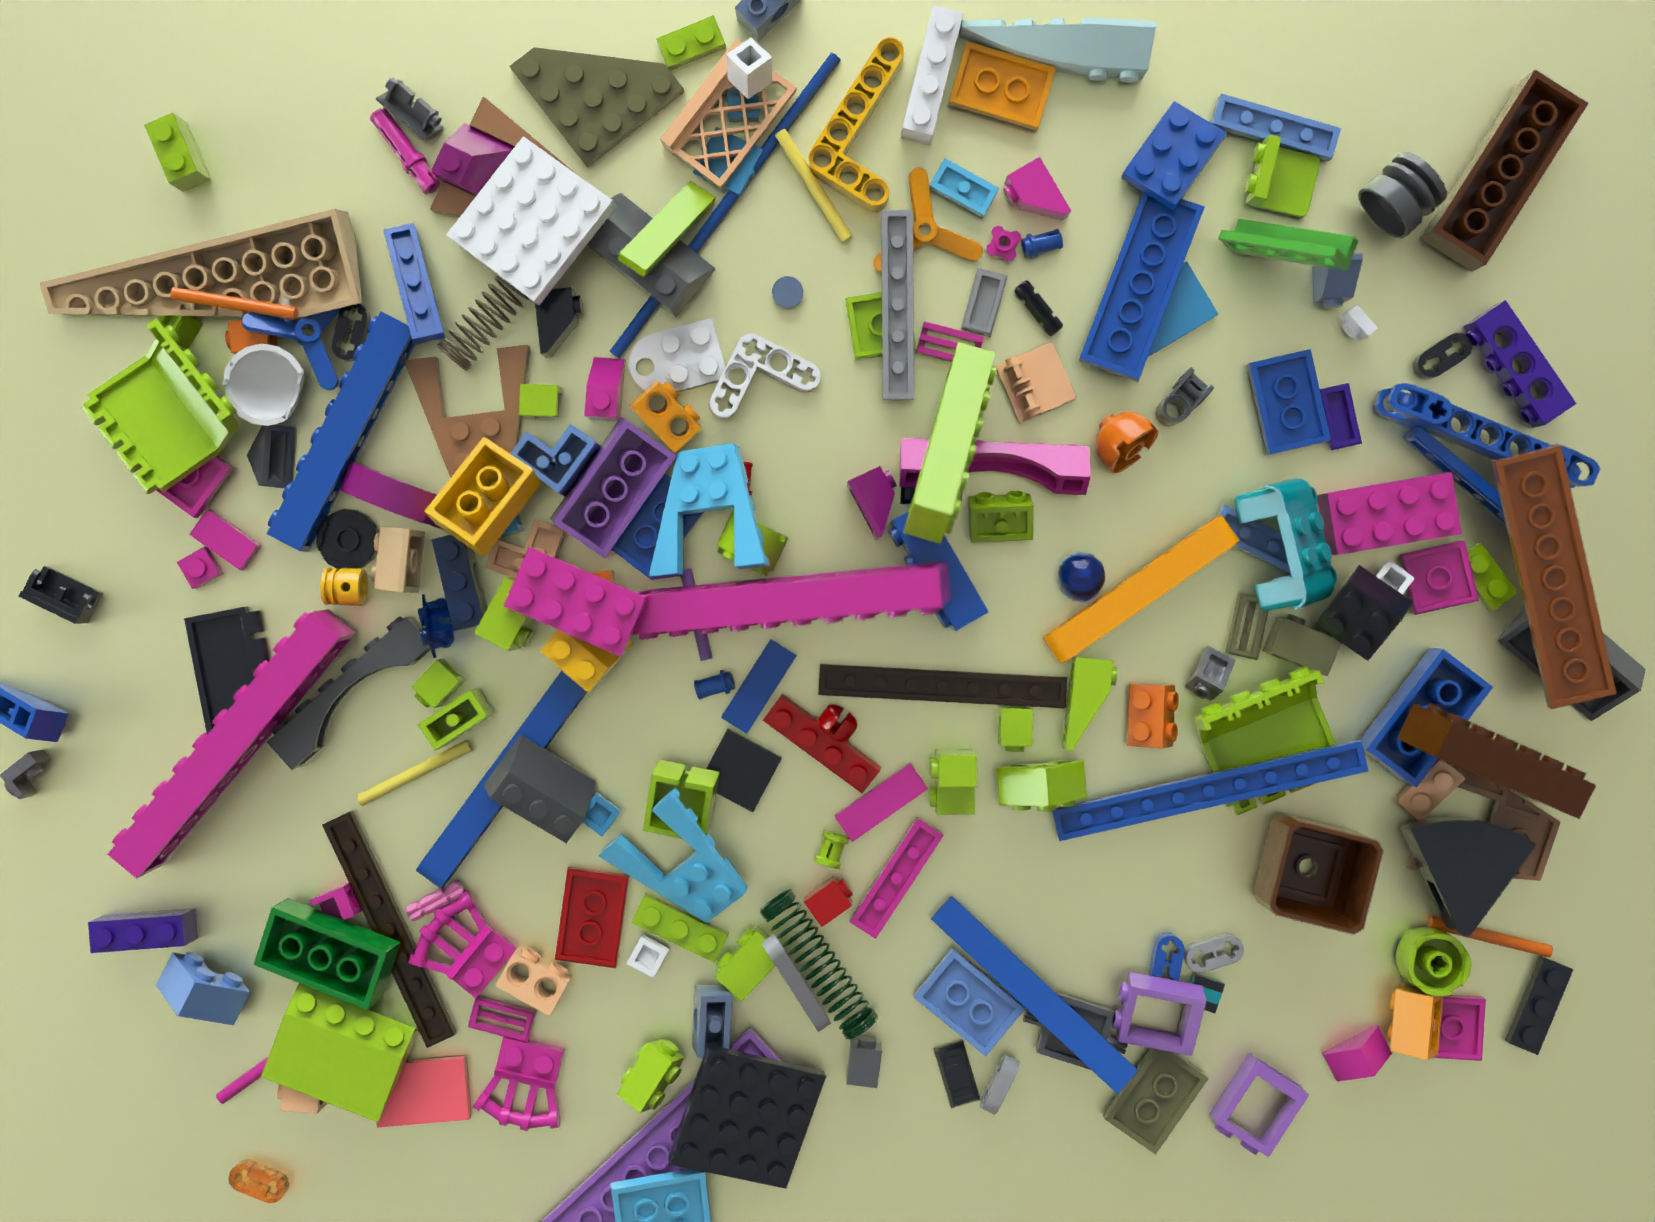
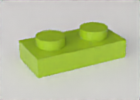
(691, 43)
(1490, 581)

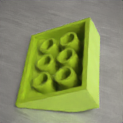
(339, 1052)

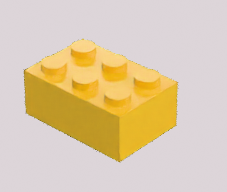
(483, 496)

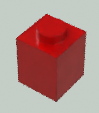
(829, 900)

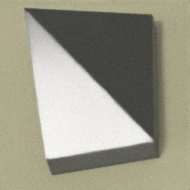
(272, 455)

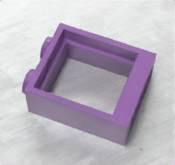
(1165, 989)
(1235, 1091)

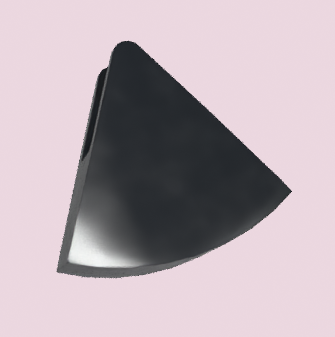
(1465, 865)

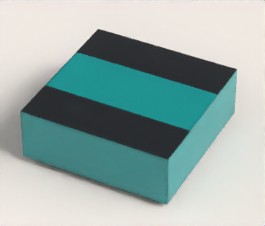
(1212, 989)

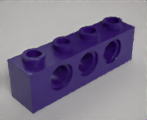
(1535, 369)

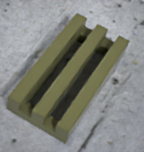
(1235, 627)

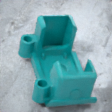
(1303, 539)

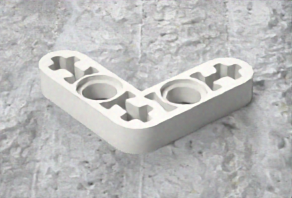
(750, 364)

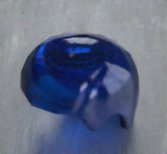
(1081, 576)

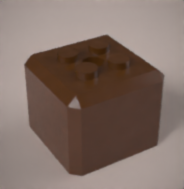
(1338, 887)

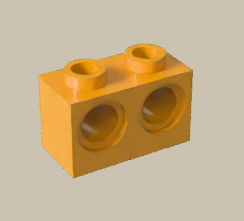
(661, 420)

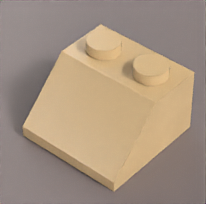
(398, 559)

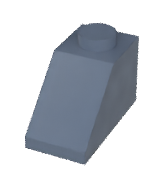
(1336, 286)

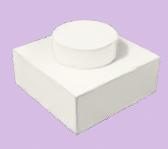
(1357, 323)
(648, 956)

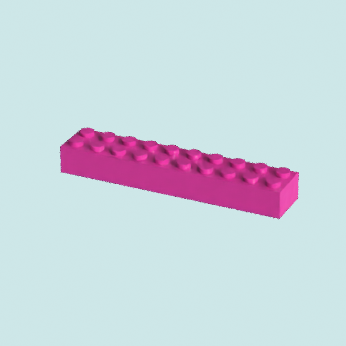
(795, 599)
(231, 742)

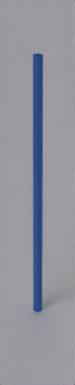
(730, 197)

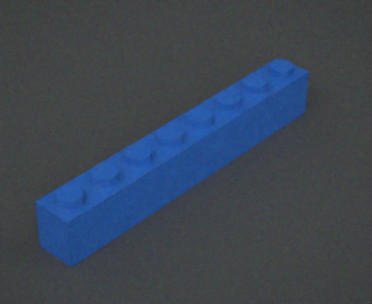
(342, 433)

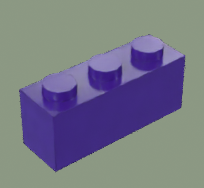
(143, 930)

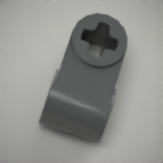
(1186, 394)

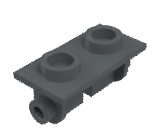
(415, 115)

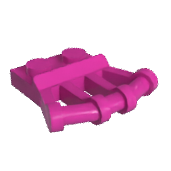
(478, 961)
(528, 1064)

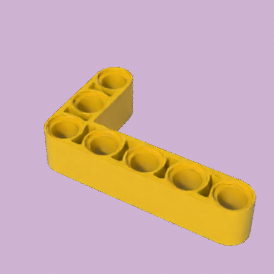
(852, 125)

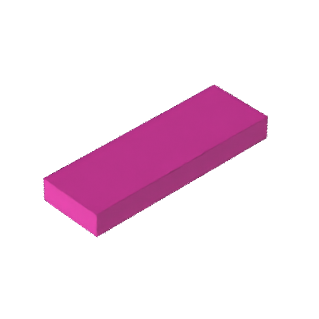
(881, 802)

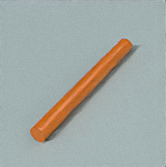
(234, 303)
(1497, 938)

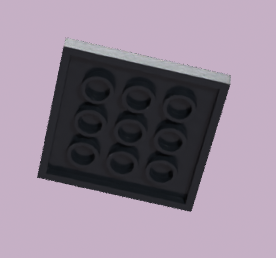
(746, 1116)

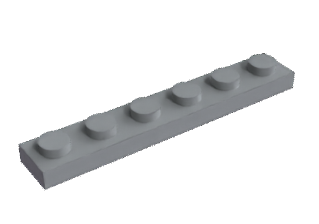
(897, 305)

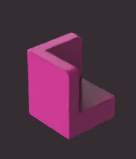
(338, 902)

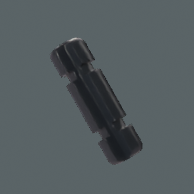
(1038, 308)

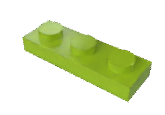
(680, 927)

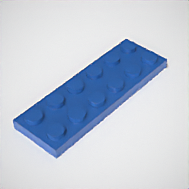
(1140, 287)

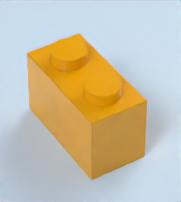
(1415, 1023)

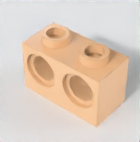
(530, 988)

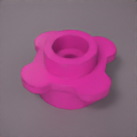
(995, 247)

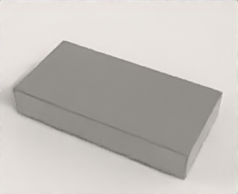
(984, 302)

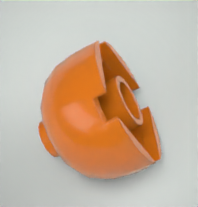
(1123, 439)

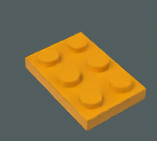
(1002, 85)

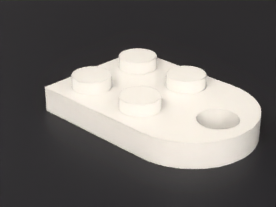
(681, 356)

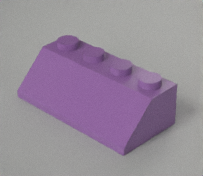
(612, 487)

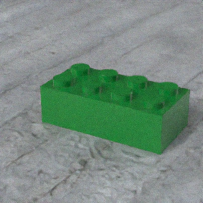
(327, 953)

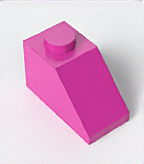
(1036, 191)
(605, 389)

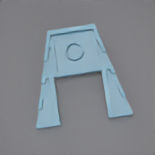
(707, 482)
(699, 884)

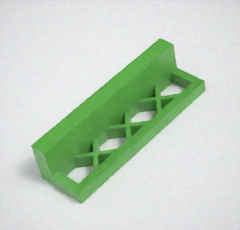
(1291, 244)

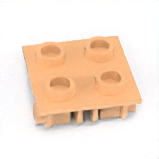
(1035, 382)

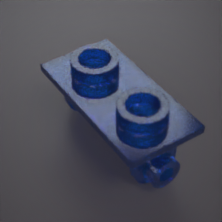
(437, 623)

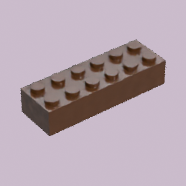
(1504, 170)
(1497, 759)

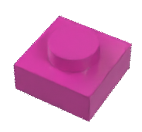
(200, 568)

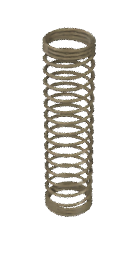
(449, 348)

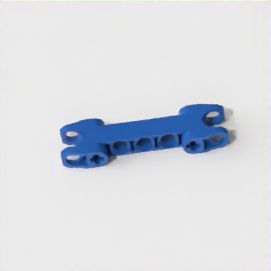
(1436, 414)

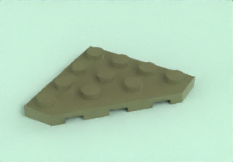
(595, 97)

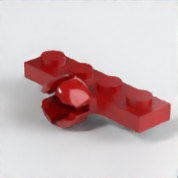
(825, 740)

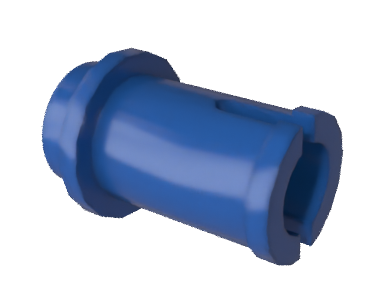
(1041, 243)
(715, 684)

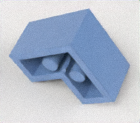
(560, 465)
(199, 992)

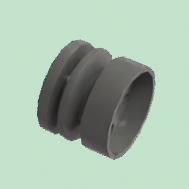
(1402, 195)

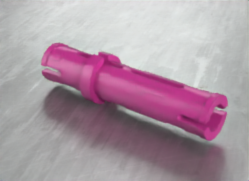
(413, 162)

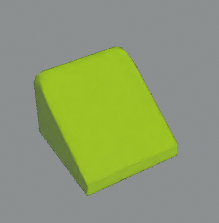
(185, 326)

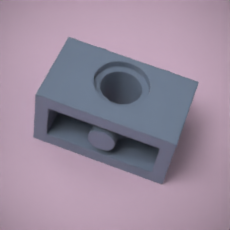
(762, 15)
(711, 1017)

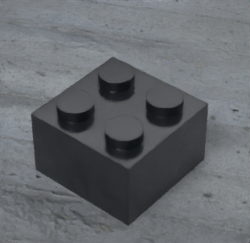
(1364, 613)

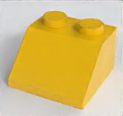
(580, 659)

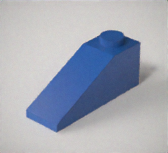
(30, 715)

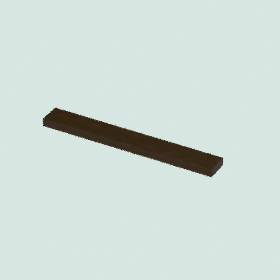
(942, 686)
(386, 919)

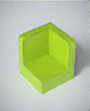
(538, 400)

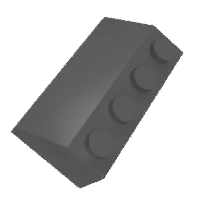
(675, 276)
(1626, 671)

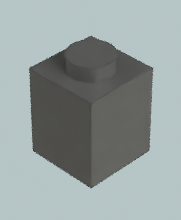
(864, 1062)

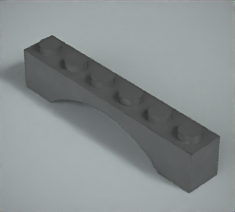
(306, 732)

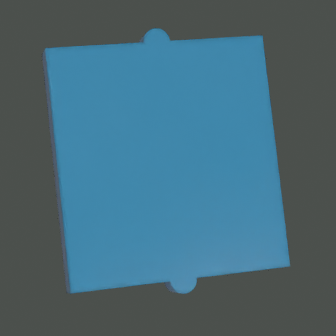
(718, 166)

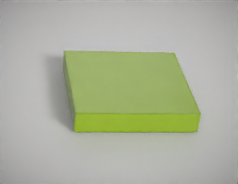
(866, 325)

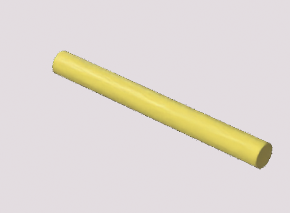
(813, 185)
(414, 772)

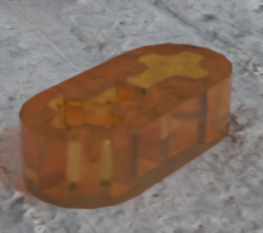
(259, 1179)

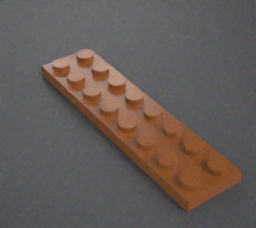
(1554, 576)

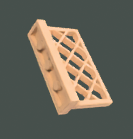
(702, 105)

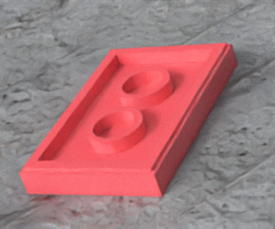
(429, 1093)

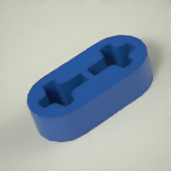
(1159, 960)

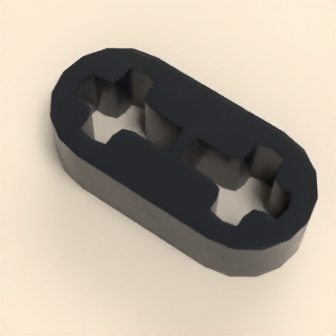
(344, 327)
(1438, 350)

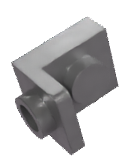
(1210, 674)
(25, 769)

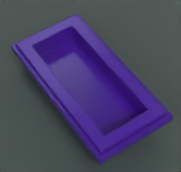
(1340, 416)

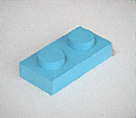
(963, 187)

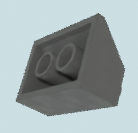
(541, 788)

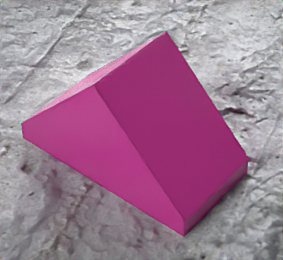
(1358, 1056)

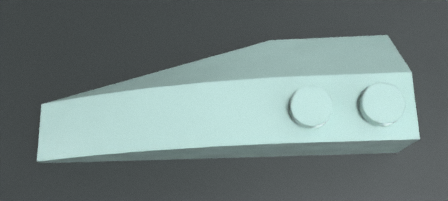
(1090, 49)

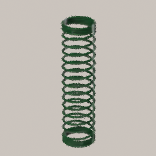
(858, 1022)

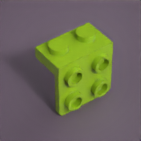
(1281, 178)

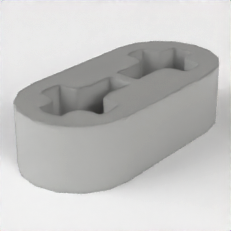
(1211, 945)
(999, 1084)

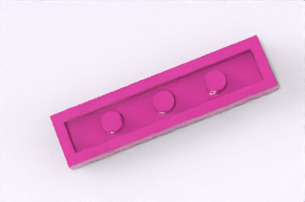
(896, 877)

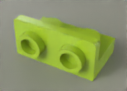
(1001, 517)

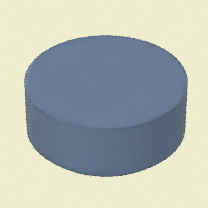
(787, 292)

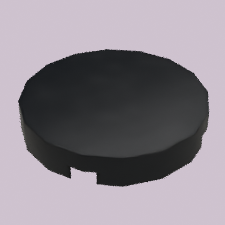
(347, 539)

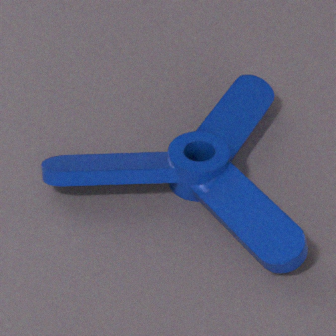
(312, 344)

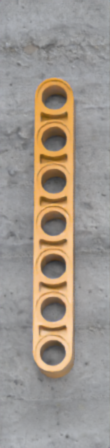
(1141, 589)

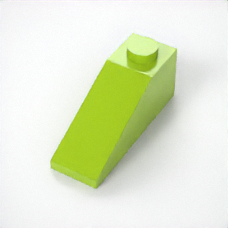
(1087, 690)

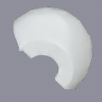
(263, 384)

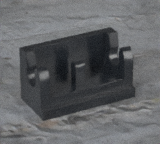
(61, 595)

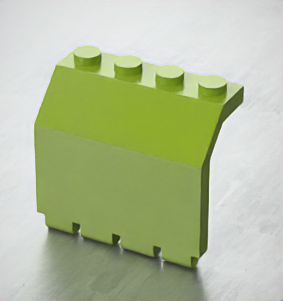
(162, 413)
(1265, 726)

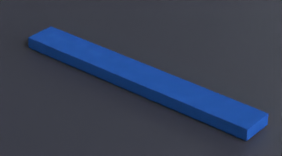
(1034, 995)

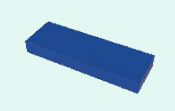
(758, 686)

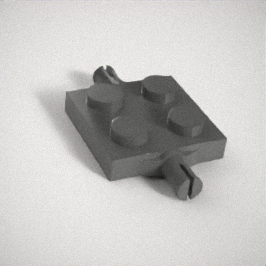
(1095, 1015)

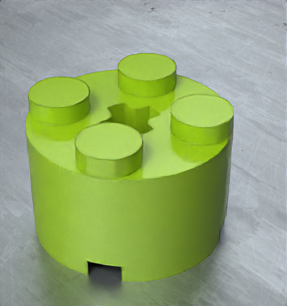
(772, 545)
(1438, 976)

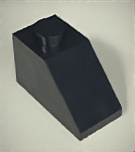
(557, 319)

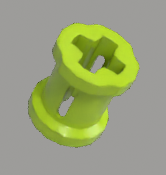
(831, 849)

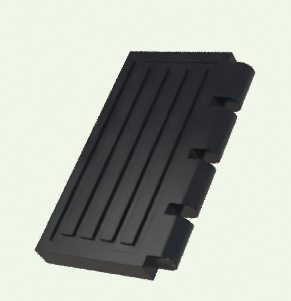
(224, 656)

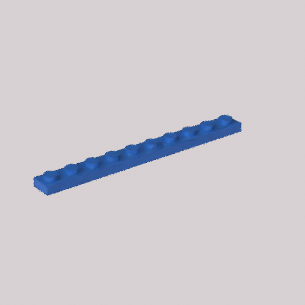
(1210, 790)

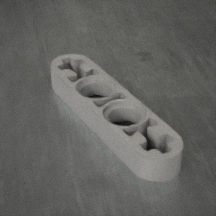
(796, 982)

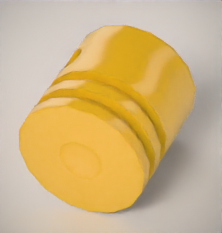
(344, 586)

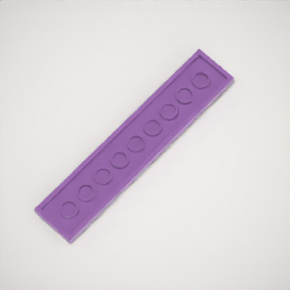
(642, 1154)

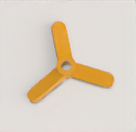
(923, 216)

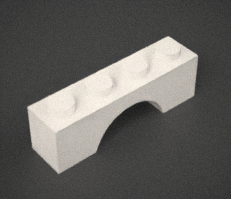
(931, 75)

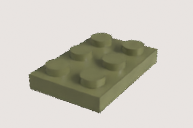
(1155, 1098)

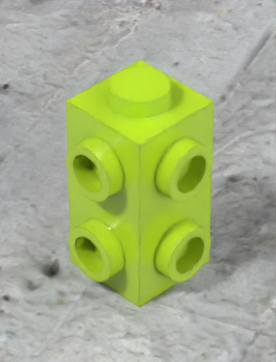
(654, 1070)

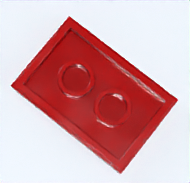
(592, 917)

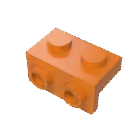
(1152, 715)

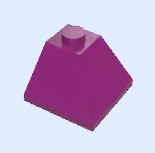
(470, 159)
(874, 497)

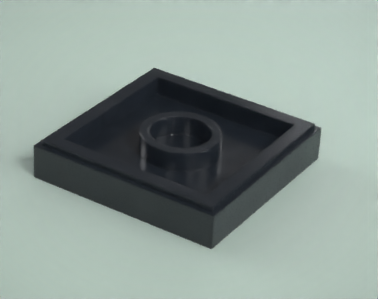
(743, 769)

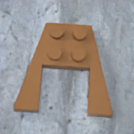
(495, 123)
(461, 434)
(1517, 815)

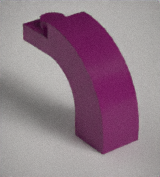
(388, 493)

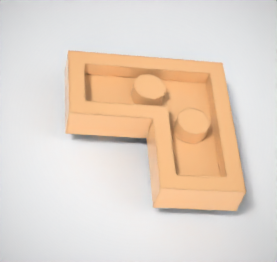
(507, 557)

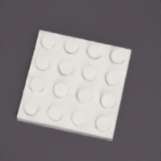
(531, 220)

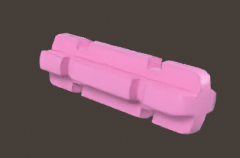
(435, 900)

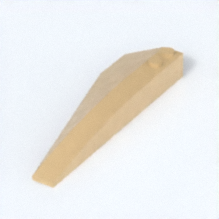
(288, 263)

